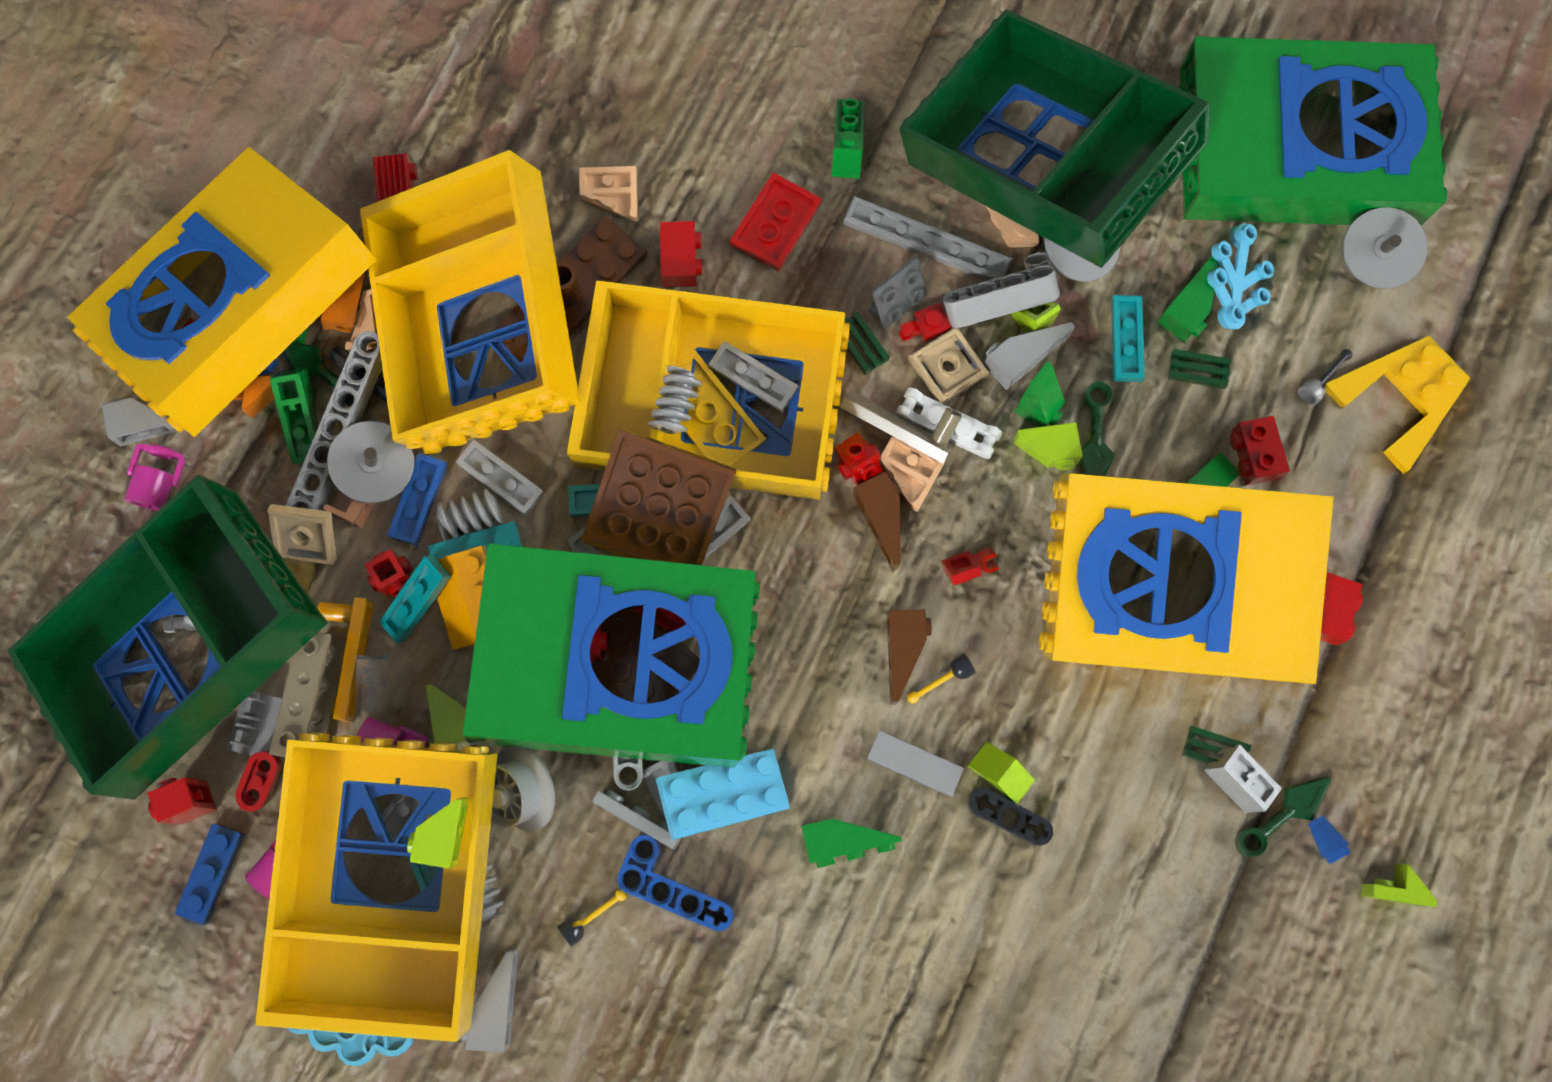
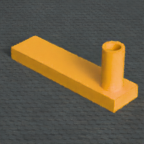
(359, 617)

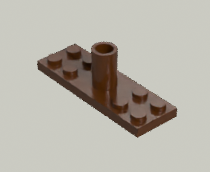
(600, 255)

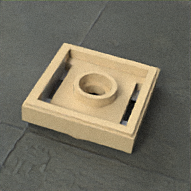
(947, 349)
(285, 527)

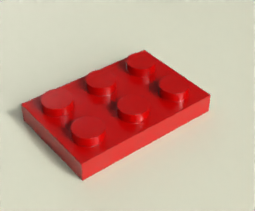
(775, 222)

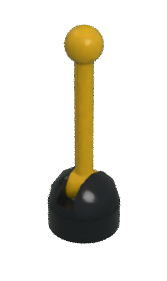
(960, 668)
(573, 929)

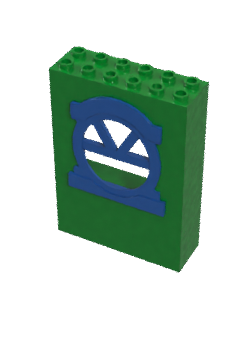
(1265, 165)
(535, 670)

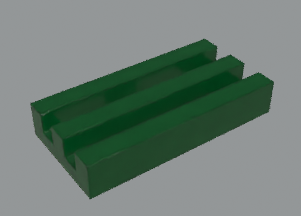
(884, 357)
(1199, 358)
(1190, 741)

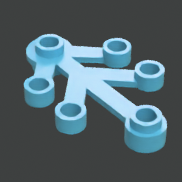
(1233, 311)

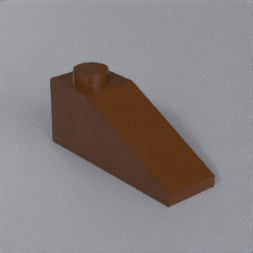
(881, 509)
(906, 638)

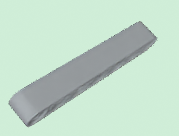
(334, 414)

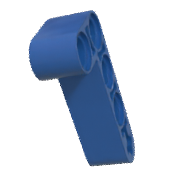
(677, 890)

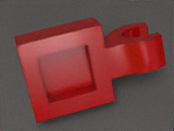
(927, 322)
(967, 566)

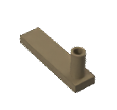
(933, 445)

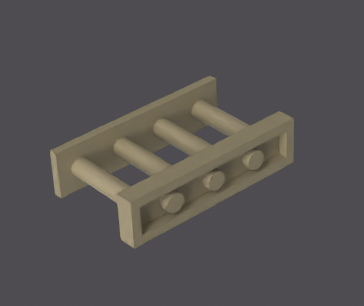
(309, 691)

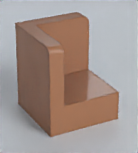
(349, 510)

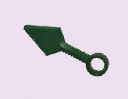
(311, 357)
(1096, 454)
(1299, 802)

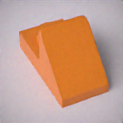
(256, 396)

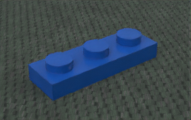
(417, 500)
(209, 873)

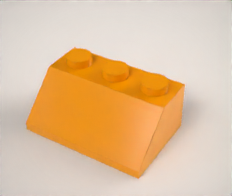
(462, 594)

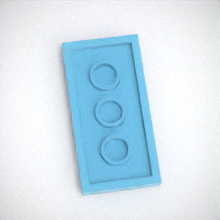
(722, 796)

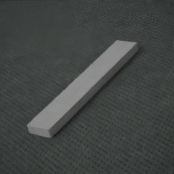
(926, 240)

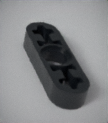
(1034, 820)

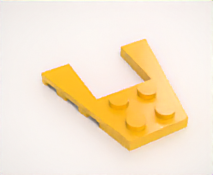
(1424, 377)

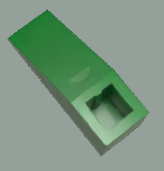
(848, 138)
(837, 838)

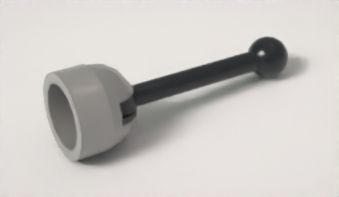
(1313, 389)

